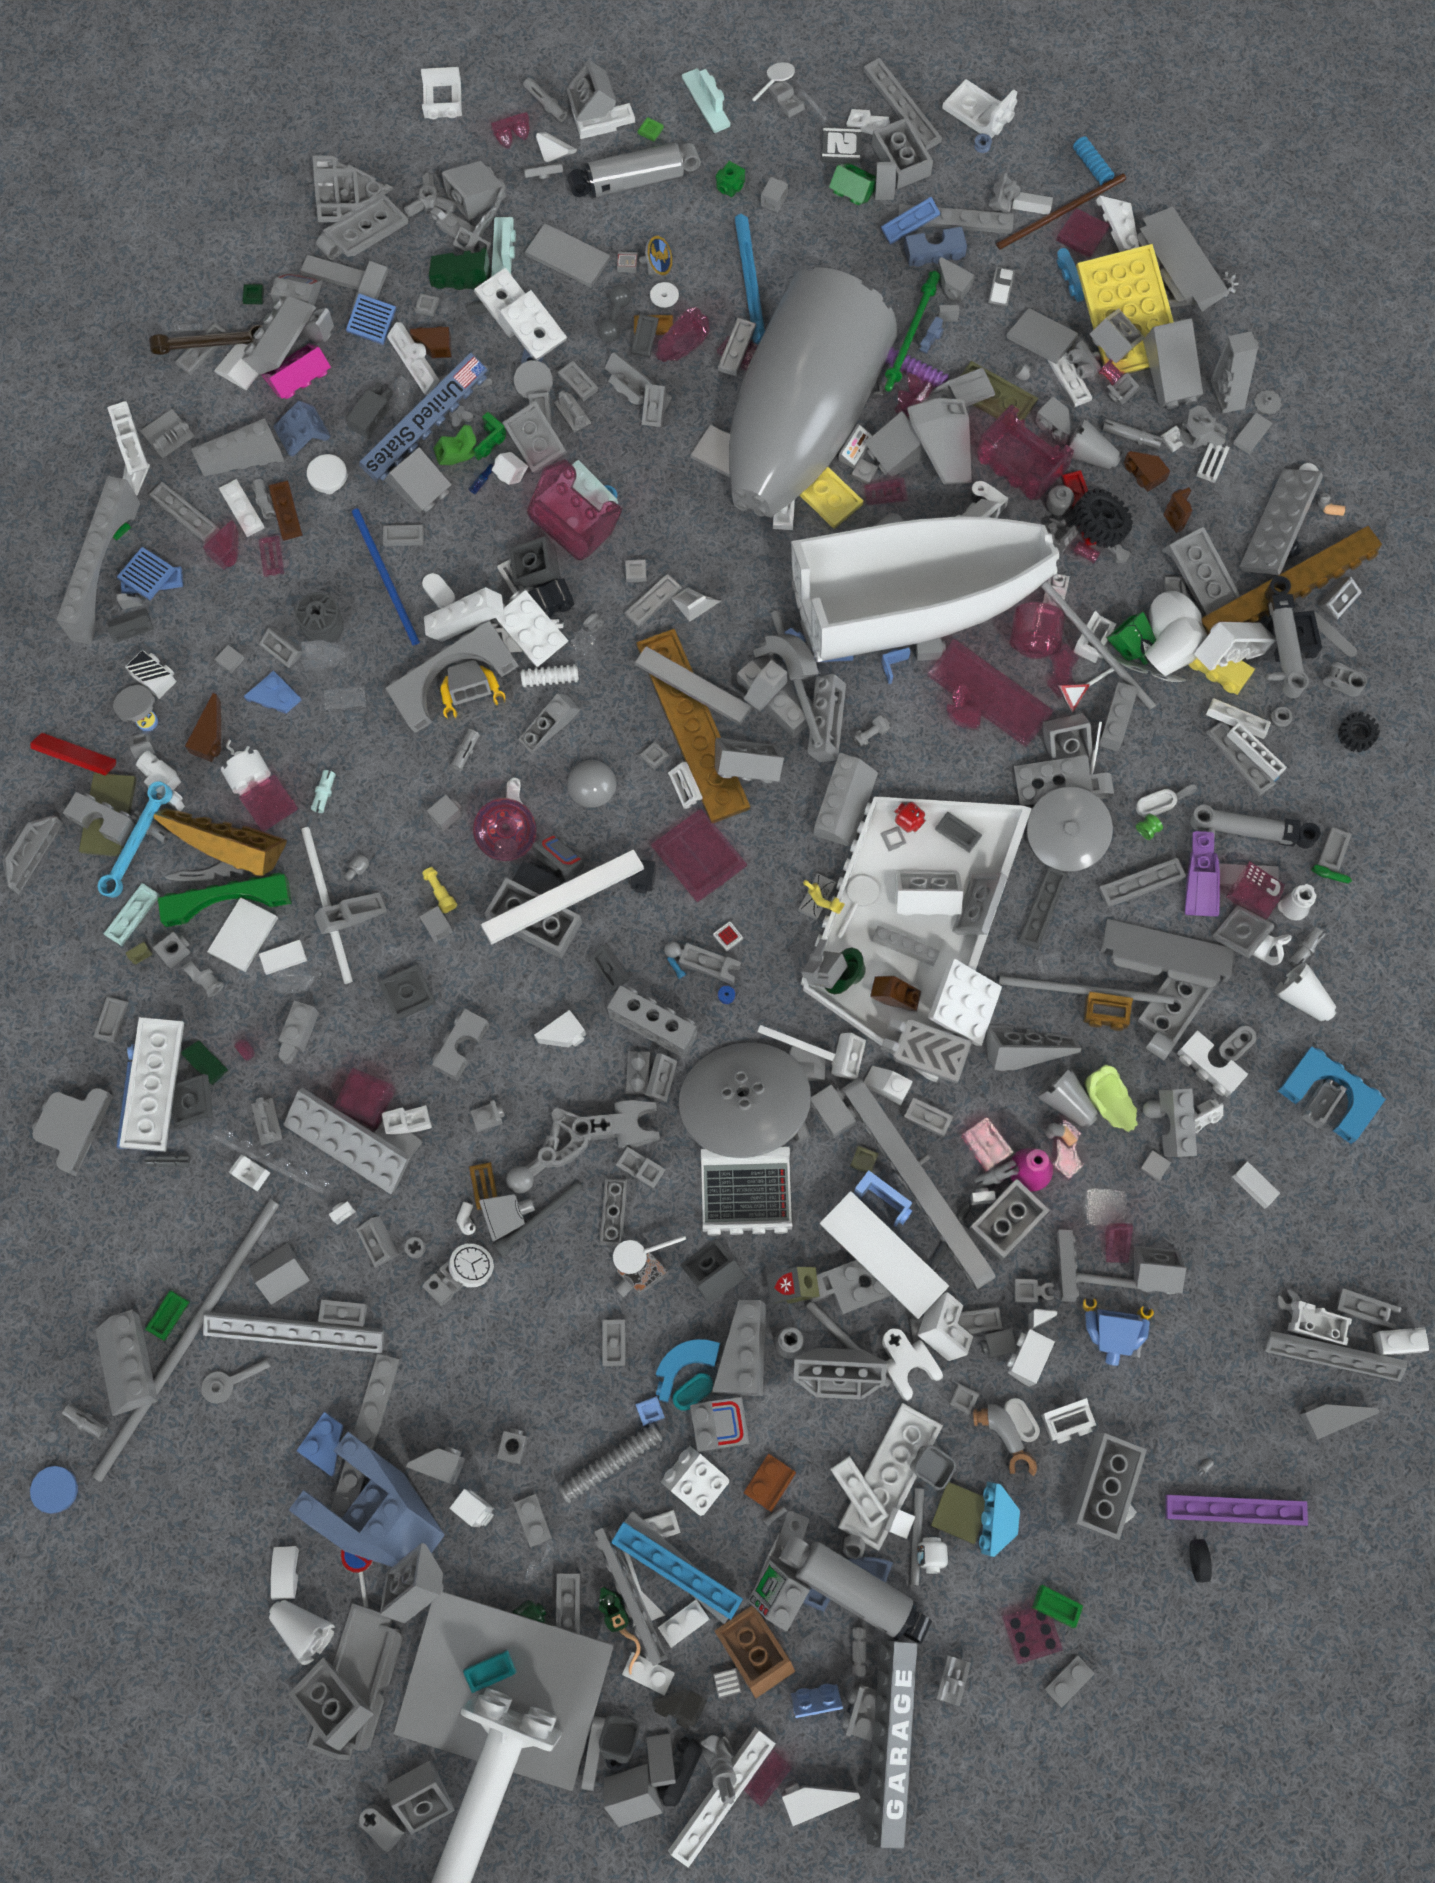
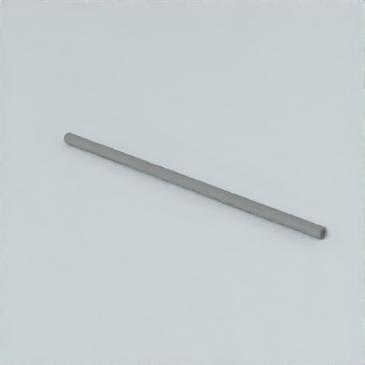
(187, 1337)

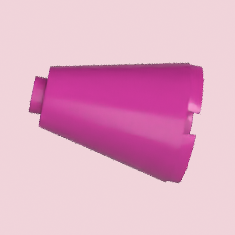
(1034, 1168)

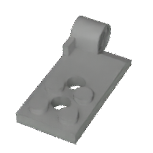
(351, 238)

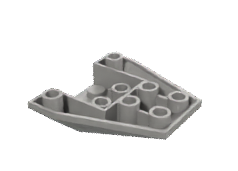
(945, 435)

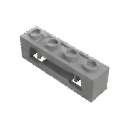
(827, 717)

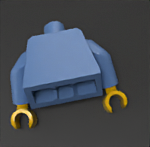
(1116, 1331)

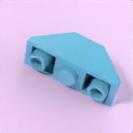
(999, 1520)

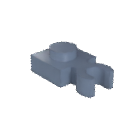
(934, 332)

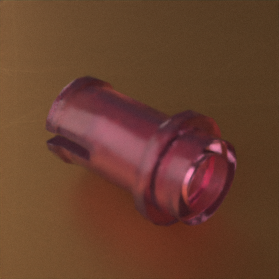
(1086, 552)

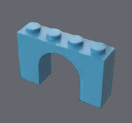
(1362, 1100)

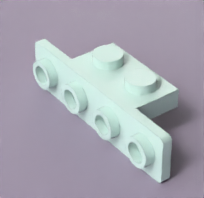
(707, 97)
(503, 244)

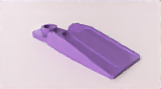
(1203, 877)

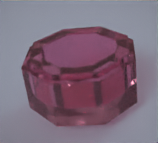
(245, 1049)

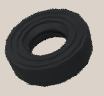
(1200, 1560)

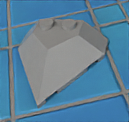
(342, 189)

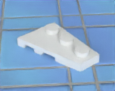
(1122, 222)

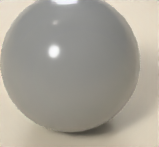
(591, 783)

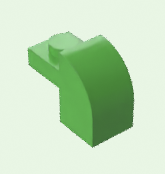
(455, 449)

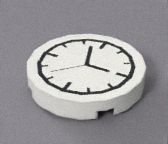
(471, 1265)

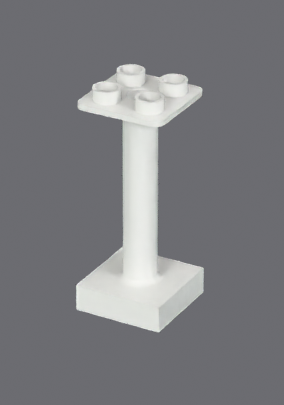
(506, 1737)

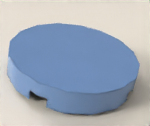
(53, 1489)

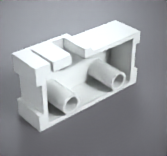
(1319, 1324)

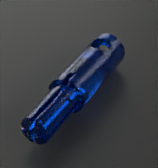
(482, 478)

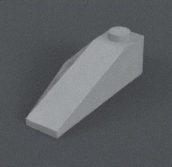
(1018, 1050)

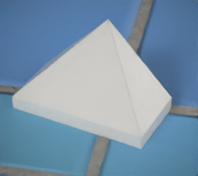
(552, 147)

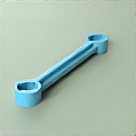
(135, 839)

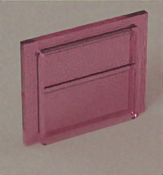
(699, 855)

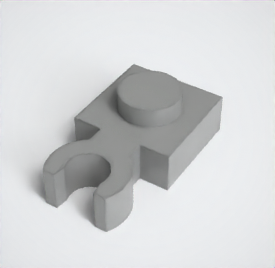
(1028, 1291)

